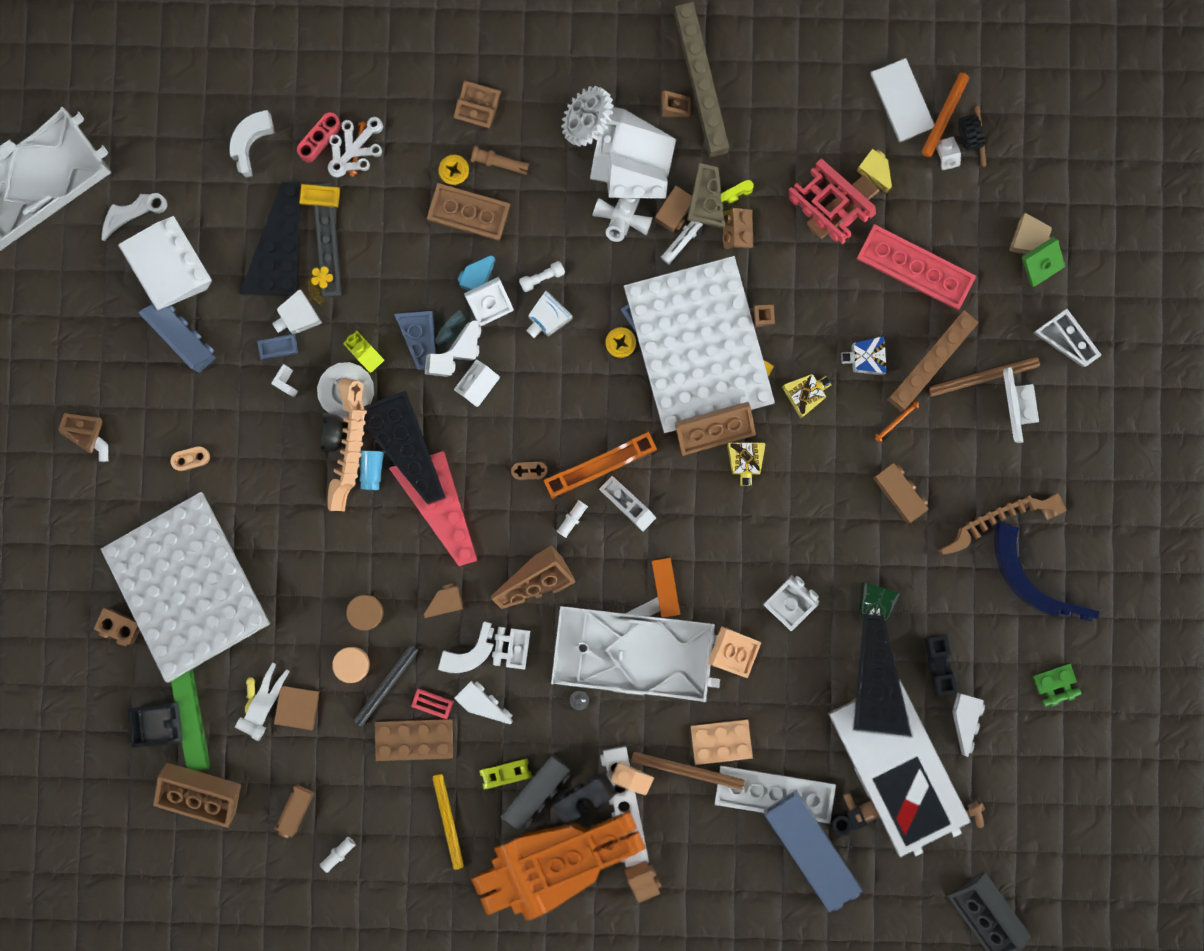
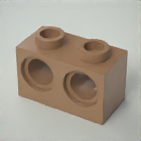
(119, 621)

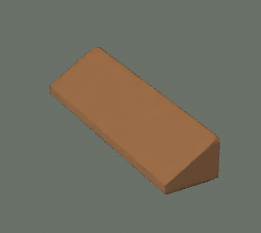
(864, 186)

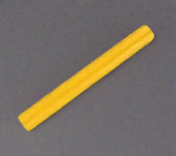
(448, 821)

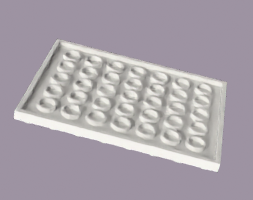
(698, 341)
(184, 587)

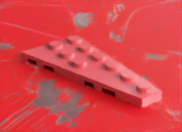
(445, 515)

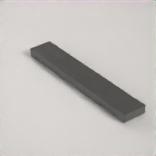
(328, 246)

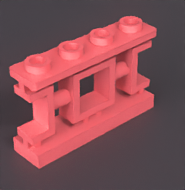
(839, 188)

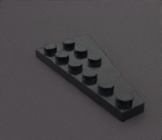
(277, 254)
(399, 435)
(879, 693)

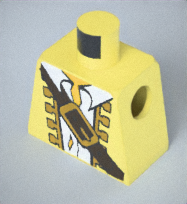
(806, 393)
(746, 460)

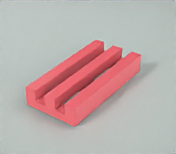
(432, 695)

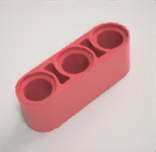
(318, 146)

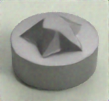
(579, 700)

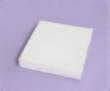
(489, 301)

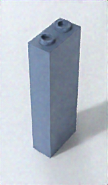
(813, 851)

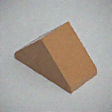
(675, 105)

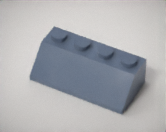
(179, 336)

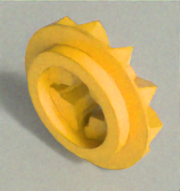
(451, 161)
(619, 333)

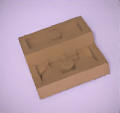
(477, 104)

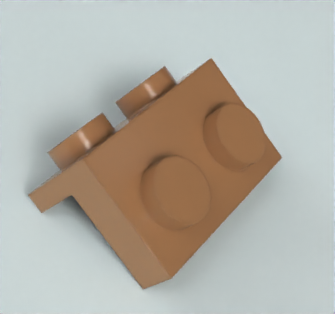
(738, 228)

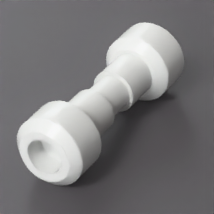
(556, 269)

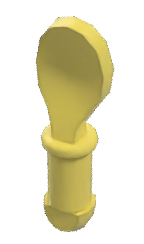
(250, 692)

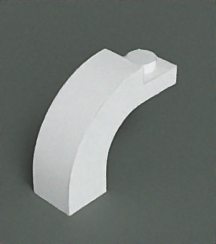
(245, 134)
(460, 663)

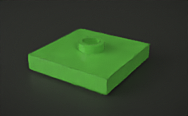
(1043, 261)

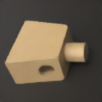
(1029, 234)

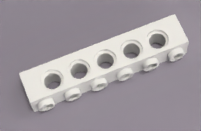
(609, 757)

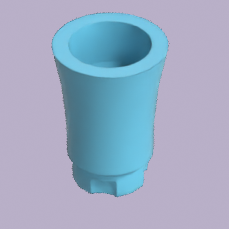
(370, 469)

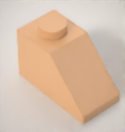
(631, 778)

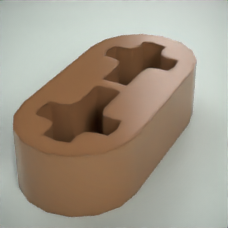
(528, 466)

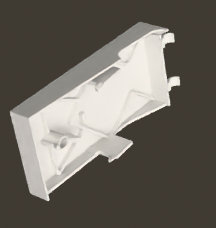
(633, 654)

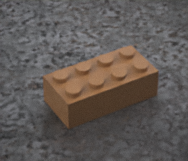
(197, 795)

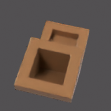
(762, 315)

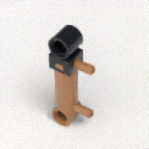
(855, 817)

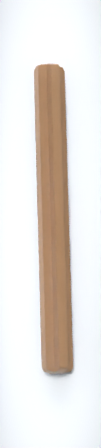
(983, 376)
(687, 770)

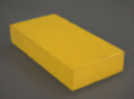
(319, 195)

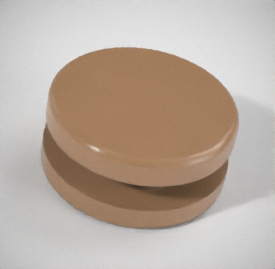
(364, 612)

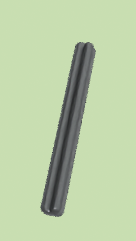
(386, 685)

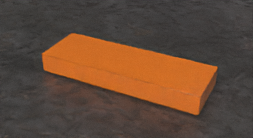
(666, 587)

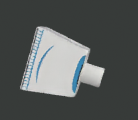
(547, 316)

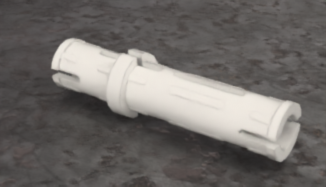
(688, 232)

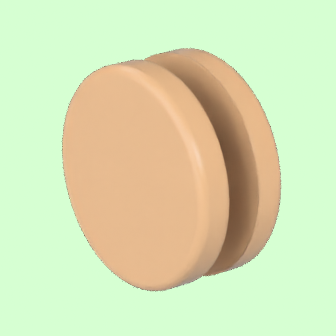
(351, 664)

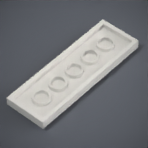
(765, 789)

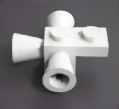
(622, 217)

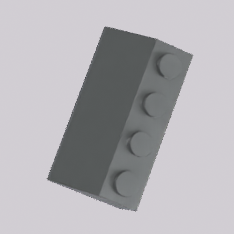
(535, 793)
(989, 915)

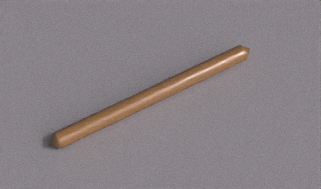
(982, 150)

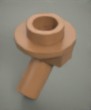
(975, 809)

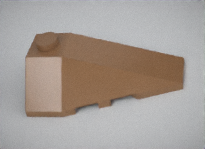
(538, 576)

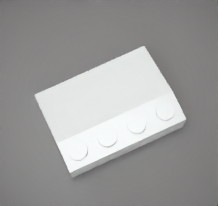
(165, 263)

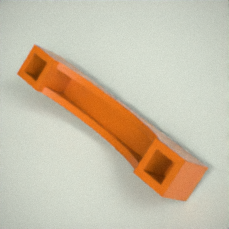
(600, 465)

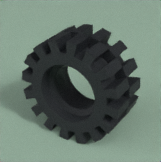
(971, 132)

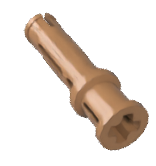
(490, 158)

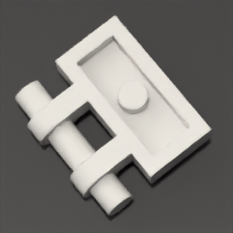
(517, 648)

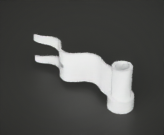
(260, 706)

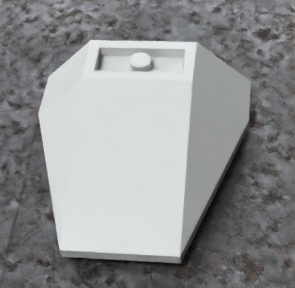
(633, 139)

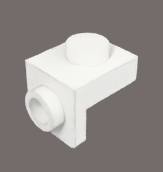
(949, 153)

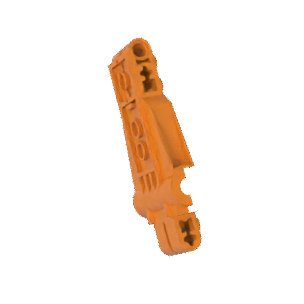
(554, 864)

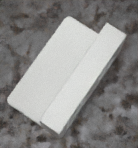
(281, 379)
(477, 383)

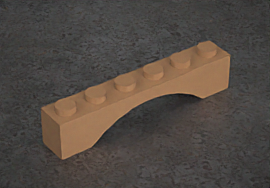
(932, 361)

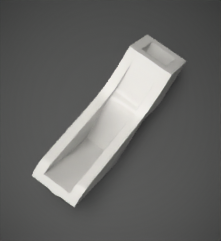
(463, 348)

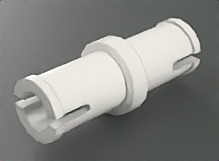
(572, 518)
(337, 854)

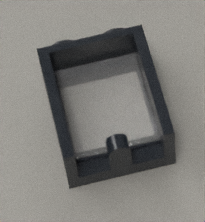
(155, 725)

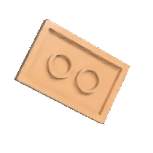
(734, 652)
(721, 742)

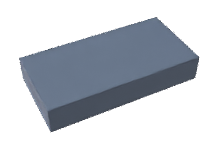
(277, 347)

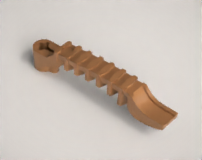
(1050, 508)

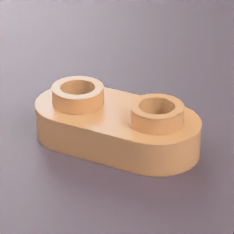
(191, 458)

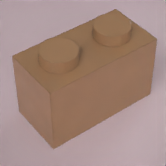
(674, 210)

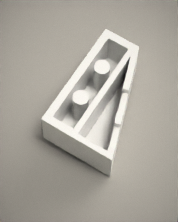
(635, 180)
(1069, 338)

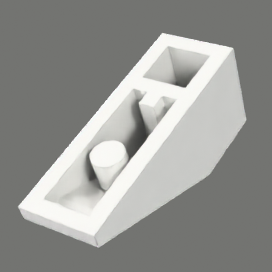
(627, 503)

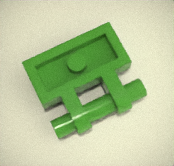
(1053, 679)

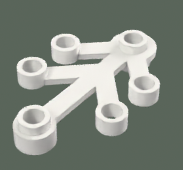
(353, 149)

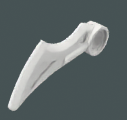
(122, 214)

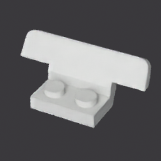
(1021, 404)

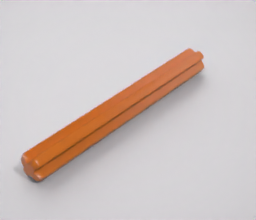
(945, 114)

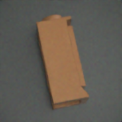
(294, 811)

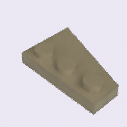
(706, 197)

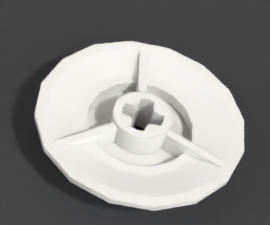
(328, 387)

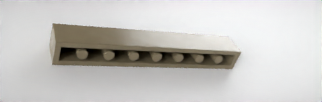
(701, 79)

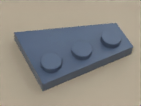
(418, 334)

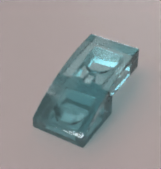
(445, 332)

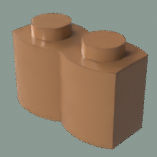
(643, 881)

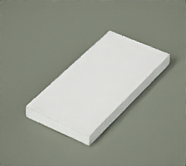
(902, 100)

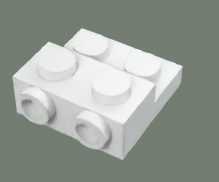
(792, 602)

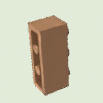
(901, 493)

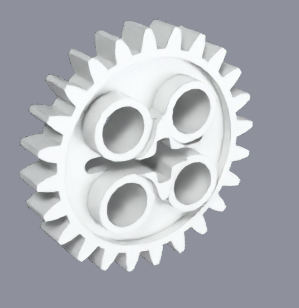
(587, 116)

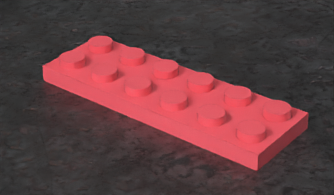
(916, 267)

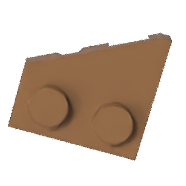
(81, 430)

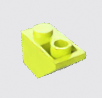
(363, 351)

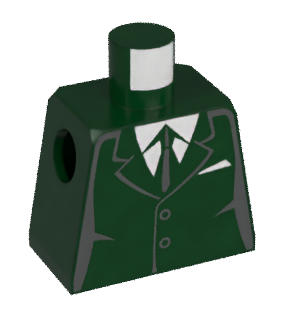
(877, 600)

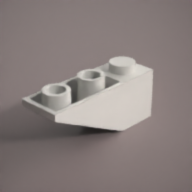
(478, 703)
(966, 716)

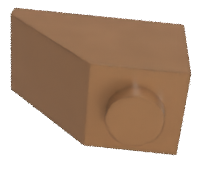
(445, 601)

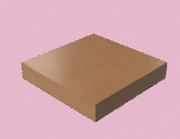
(296, 707)

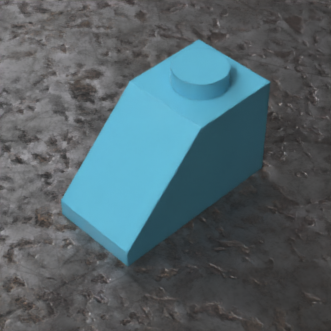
(476, 273)

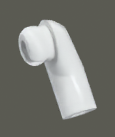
(102, 447)

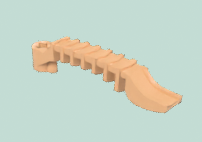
(351, 395)

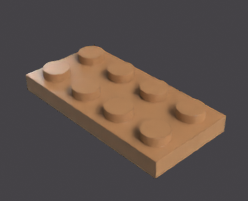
(468, 212)
(715, 428)
(414, 740)

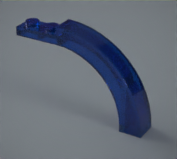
(1009, 565)

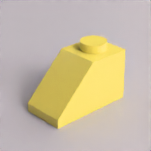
(876, 169)

